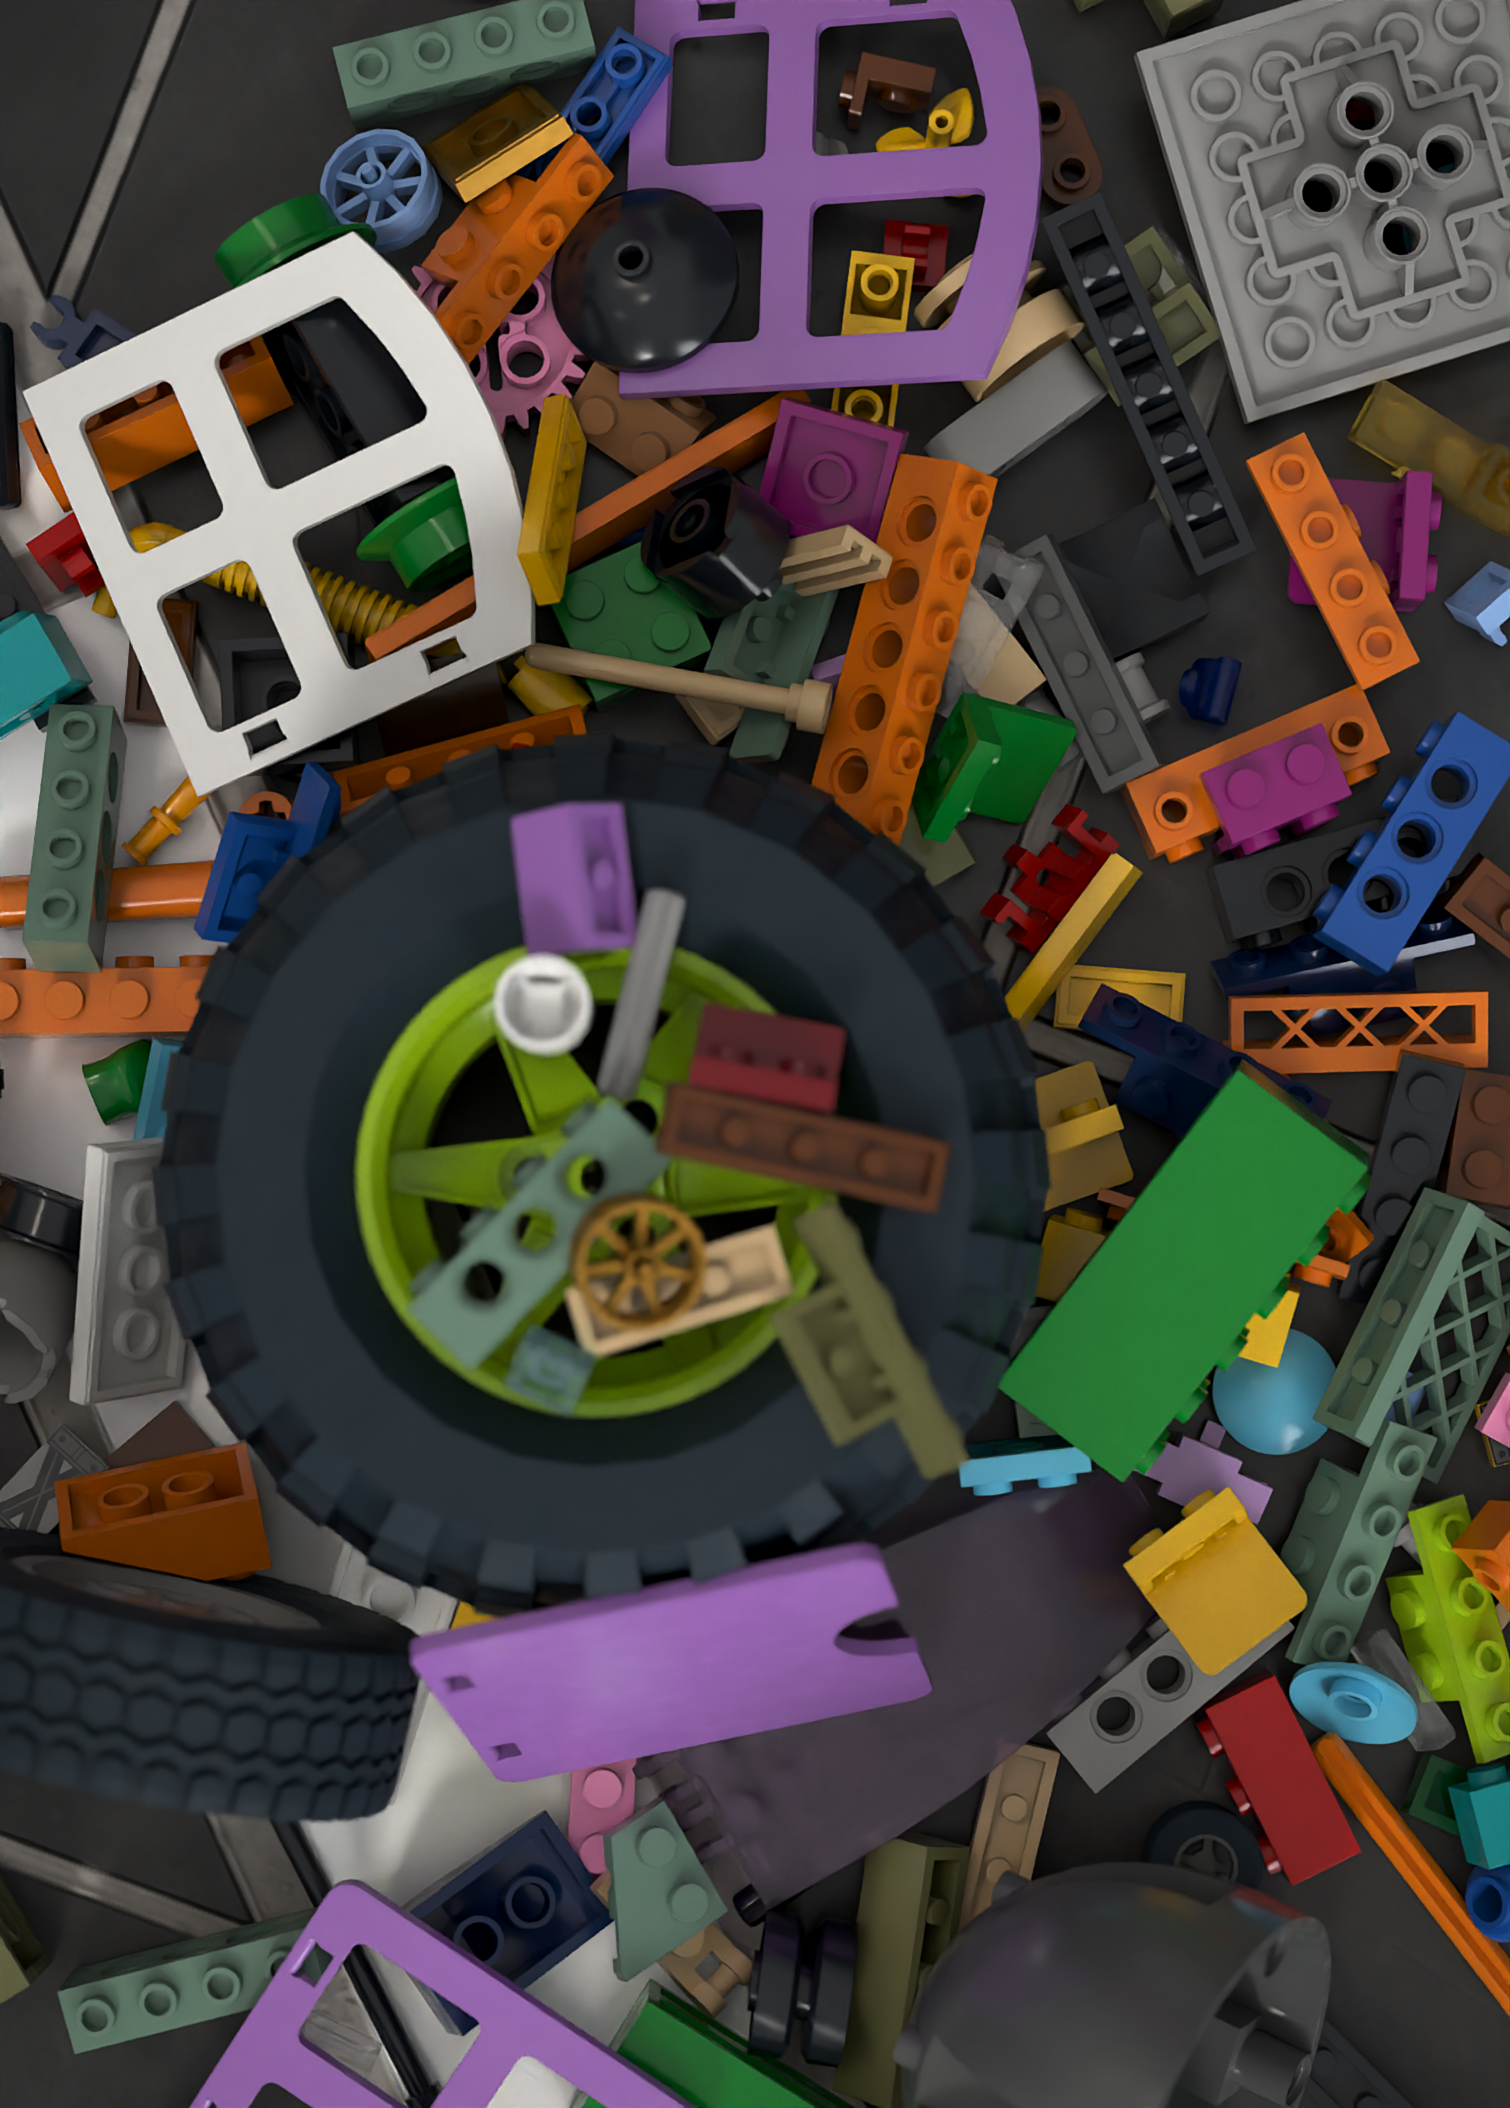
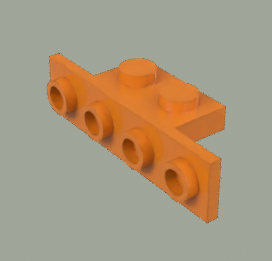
(508, 240)
(1332, 561)

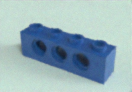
(1482, 768)

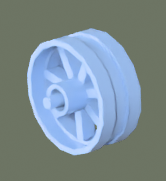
(359, 168)

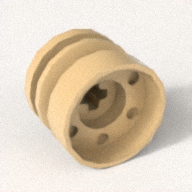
(1036, 330)

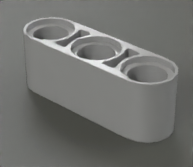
(1021, 413)

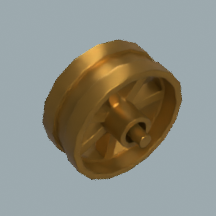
(637, 1261)

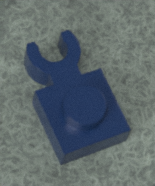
(79, 338)

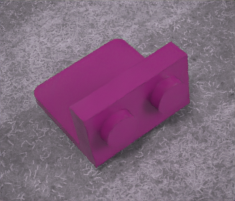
(1393, 533)
(1274, 789)

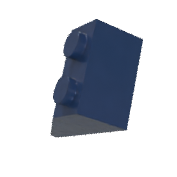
(513, 1908)

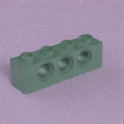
(463, 59)
(75, 838)
(476, 1328)
(182, 1982)

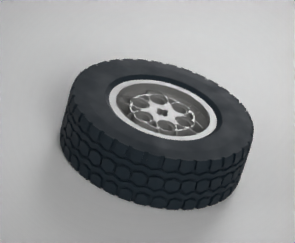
(198, 1688)

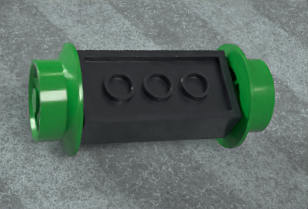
(354, 393)

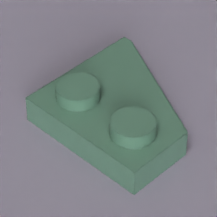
(655, 1889)

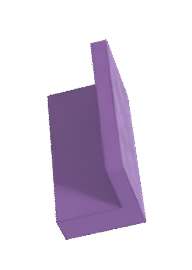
(574, 879)

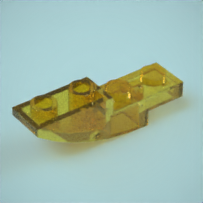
(1417, 438)

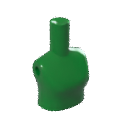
(118, 1081)

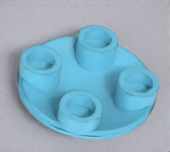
(1275, 1406)

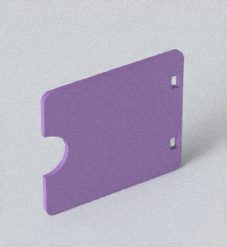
(672, 1665)

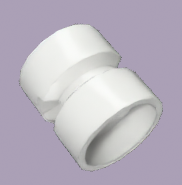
(543, 1005)

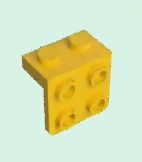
(1215, 1581)

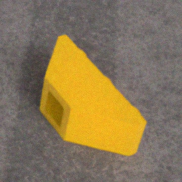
(874, 304)

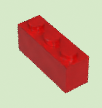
(1276, 1778)

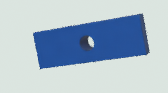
(616, 91)

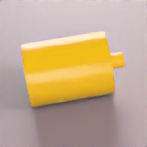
(547, 690)

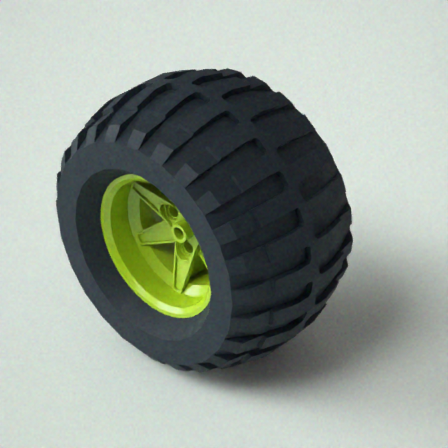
(310, 1170)

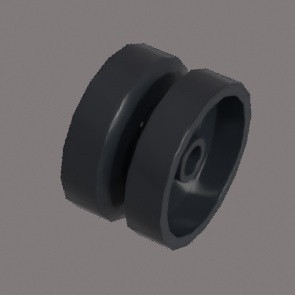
(802, 1988)

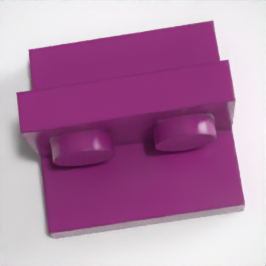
(830, 469)

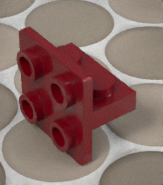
(767, 1057)

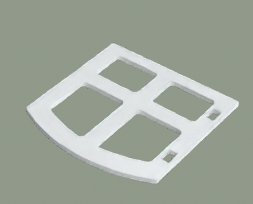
(265, 522)

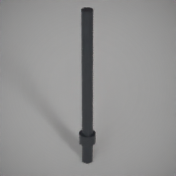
(362, 1974)

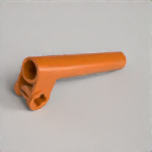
(145, 890)

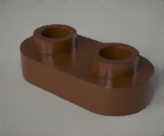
(1064, 145)

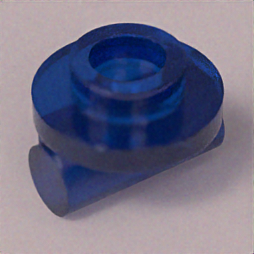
(1210, 689)

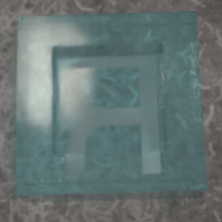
(550, 1370)

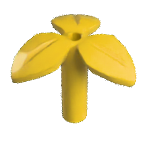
(948, 124)

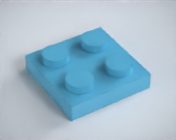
(998, 1462)

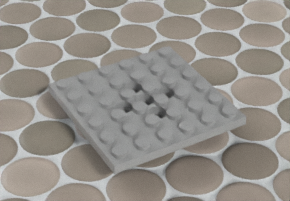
(1314, 296)

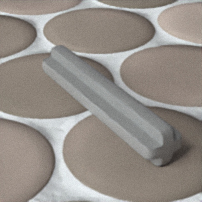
(641, 994)

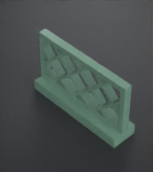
(1403, 1320)

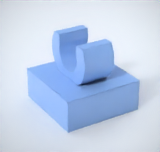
(1484, 602)

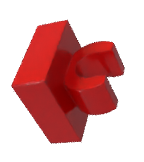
(924, 243)
(67, 556)

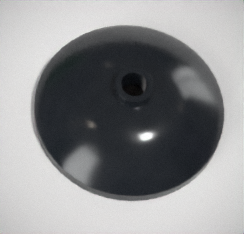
(665, 305)

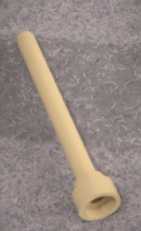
(802, 704)

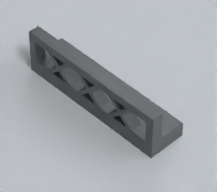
(1083, 672)

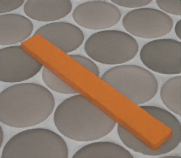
(604, 520)

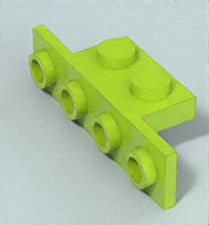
(1454, 1628)

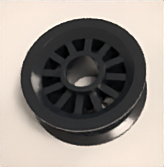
(40, 1215)

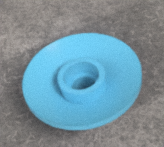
(1353, 1702)

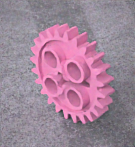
(531, 332)

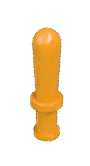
(164, 822)

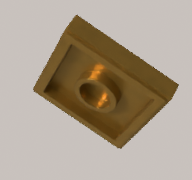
(496, 141)

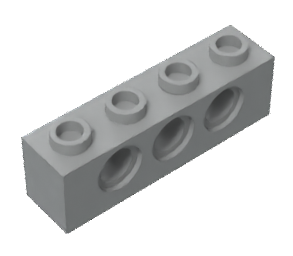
(1103, 1753)

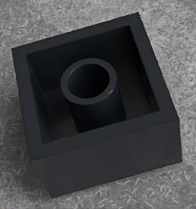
(260, 677)

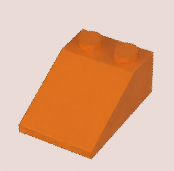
(170, 1515)

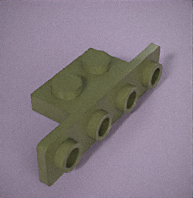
(856, 1352)

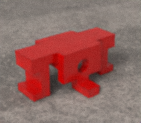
(1065, 884)

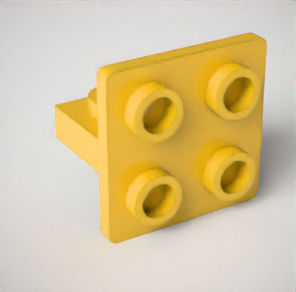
(1080, 1135)

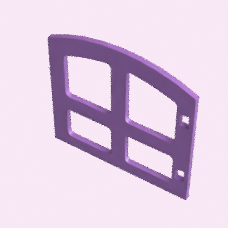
(795, 181)

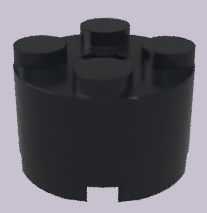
(717, 543)

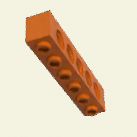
(903, 641)

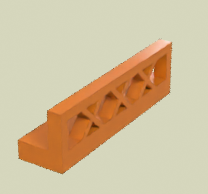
(1359, 1053)

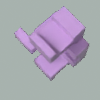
(1200, 1466)

